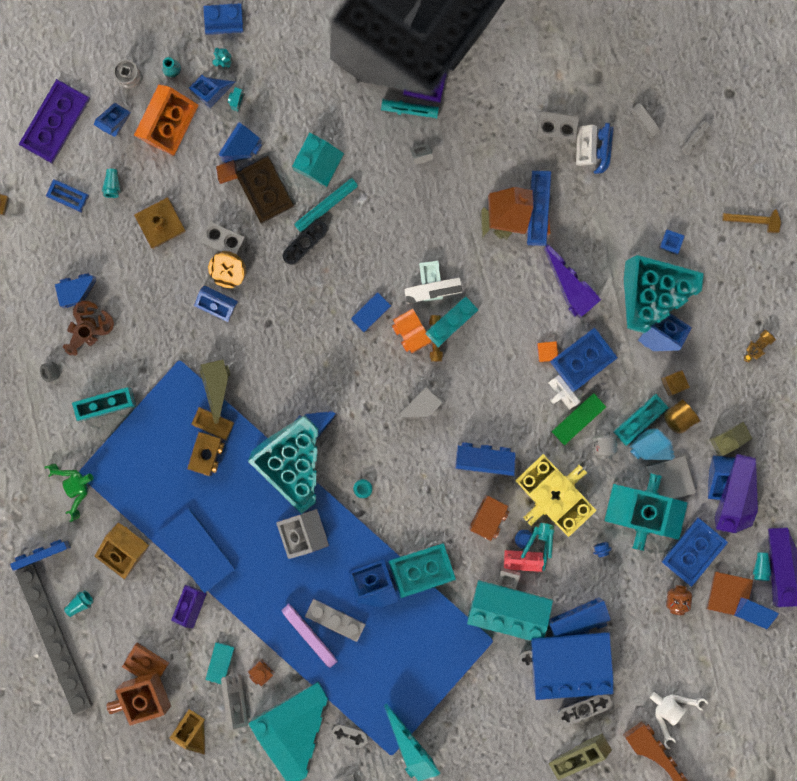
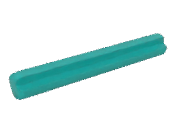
(326, 205)

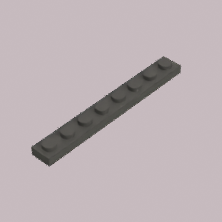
(53, 639)

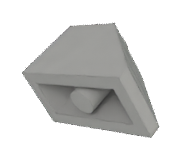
(423, 405)

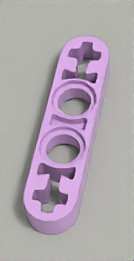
(308, 634)

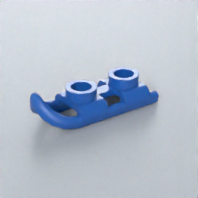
(604, 152)

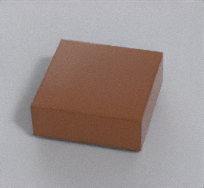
(226, 172)

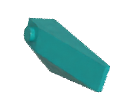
(414, 755)

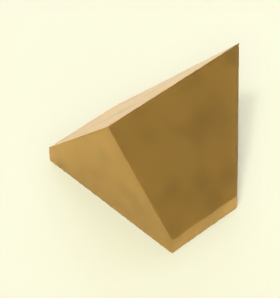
(190, 733)

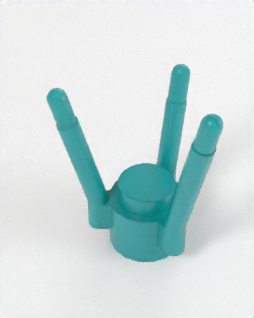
(546, 534)

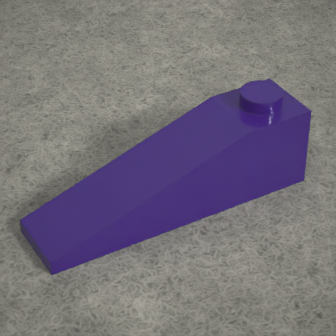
(577, 294)
(739, 499)
(783, 567)

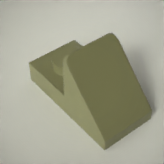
(485, 226)

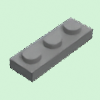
(335, 620)

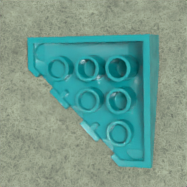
(655, 290)
(289, 462)
(290, 731)

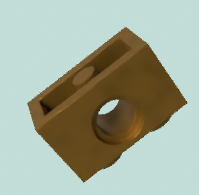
(197, 462)

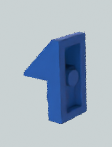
(112, 119)

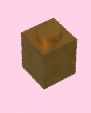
(675, 383)

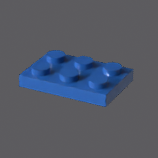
(583, 359)
(694, 552)

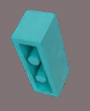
(104, 404)

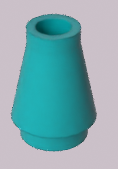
(173, 70)
(111, 184)
(762, 567)
(79, 603)

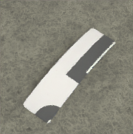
(433, 290)

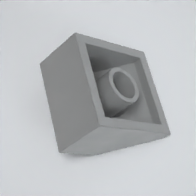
(302, 534)

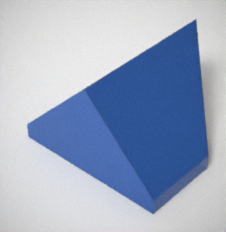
(210, 89)

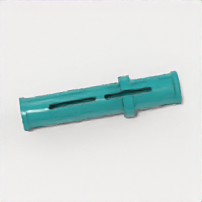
(409, 108)

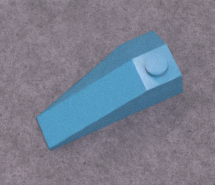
(652, 446)

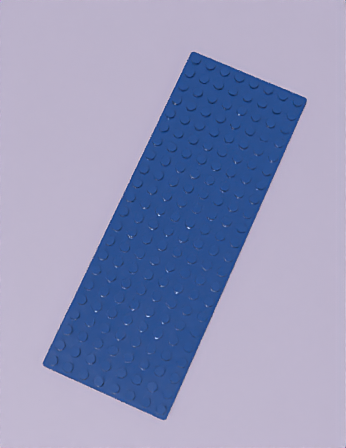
(407, 649)

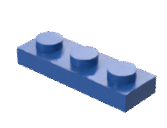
(39, 554)

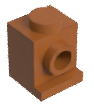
(260, 673)

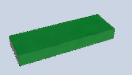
(578, 419)

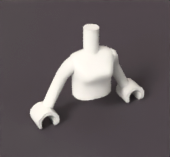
(671, 711)

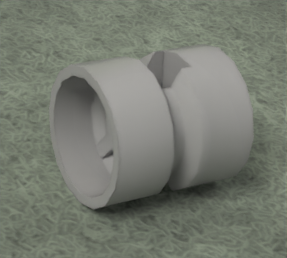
(127, 74)

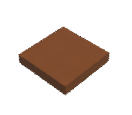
(727, 592)

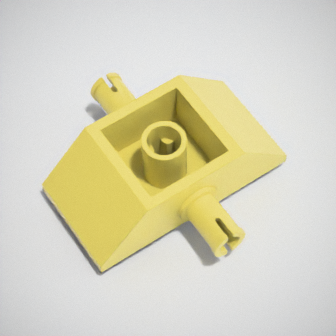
(569, 509)

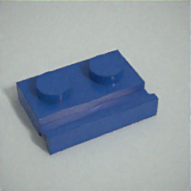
(223, 19)

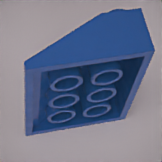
(572, 666)

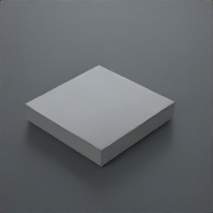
(675, 479)

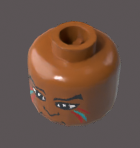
(679, 600)

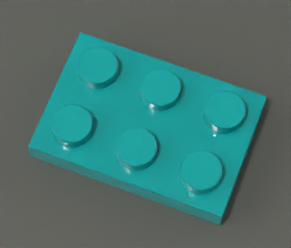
(422, 570)

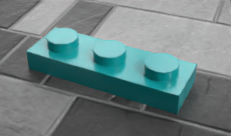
(451, 321)

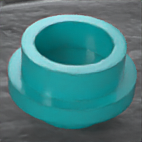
(362, 488)

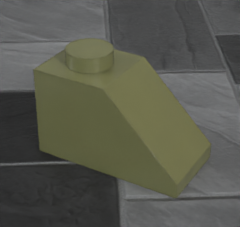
(731, 439)

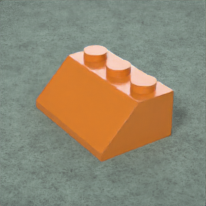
(166, 119)

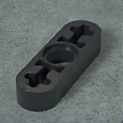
(318, 236)

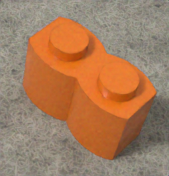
(411, 330)

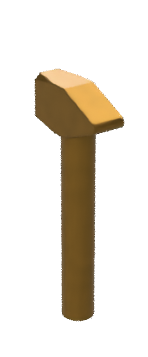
(773, 222)

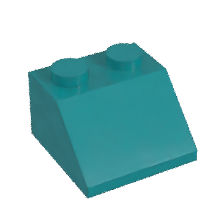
(317, 160)

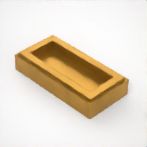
(204, 421)

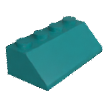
(509, 611)

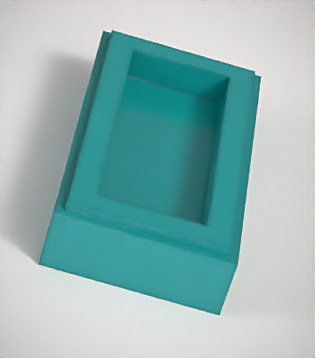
(219, 662)

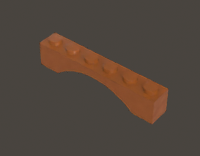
(644, 744)

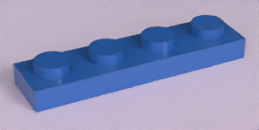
(540, 214)

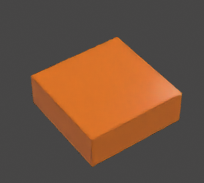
(547, 351)

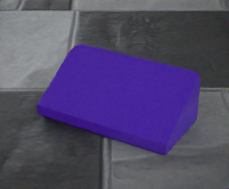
(188, 607)

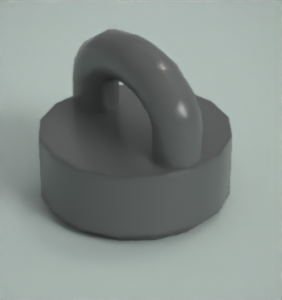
(49, 371)

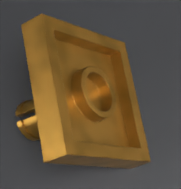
(160, 223)

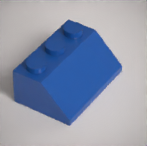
(485, 459)
(580, 619)

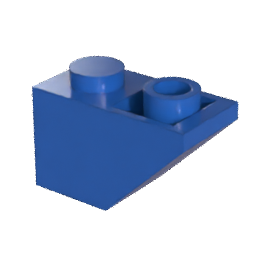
(74, 291)

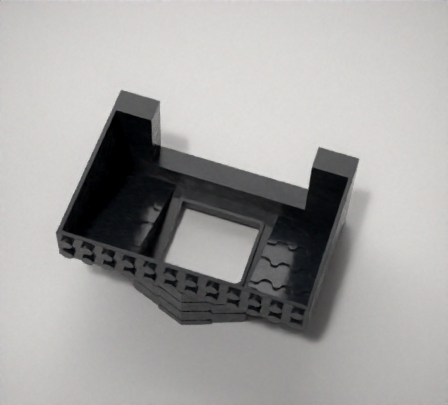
(407, 40)

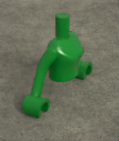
(73, 486)

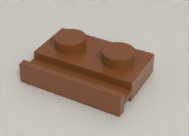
(143, 662)

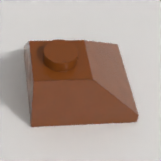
(510, 209)

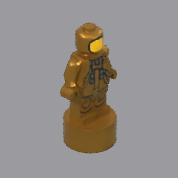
(756, 349)

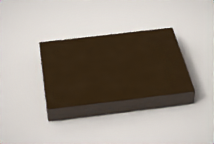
(264, 189)

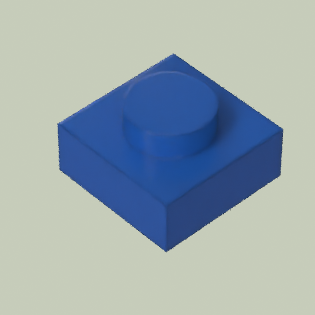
(671, 242)

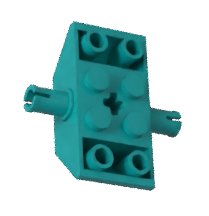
(628, 505)

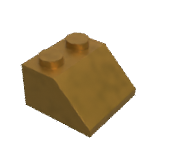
(121, 550)

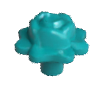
(222, 57)

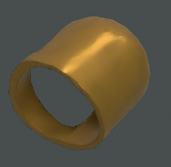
(681, 417)

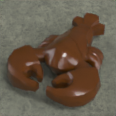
(86, 326)

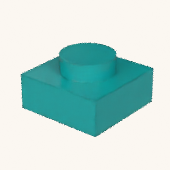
(235, 99)

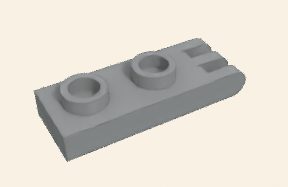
(234, 701)

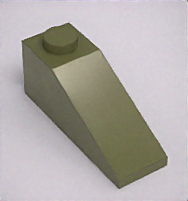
(215, 380)
(581, 757)

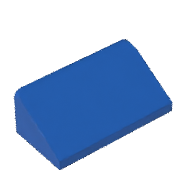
(215, 303)
(755, 613)

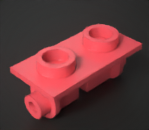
(531, 562)

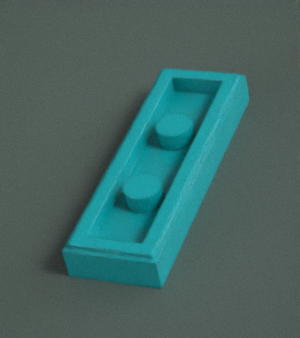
(640, 419)

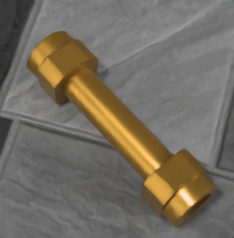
(436, 355)

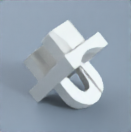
(565, 393)

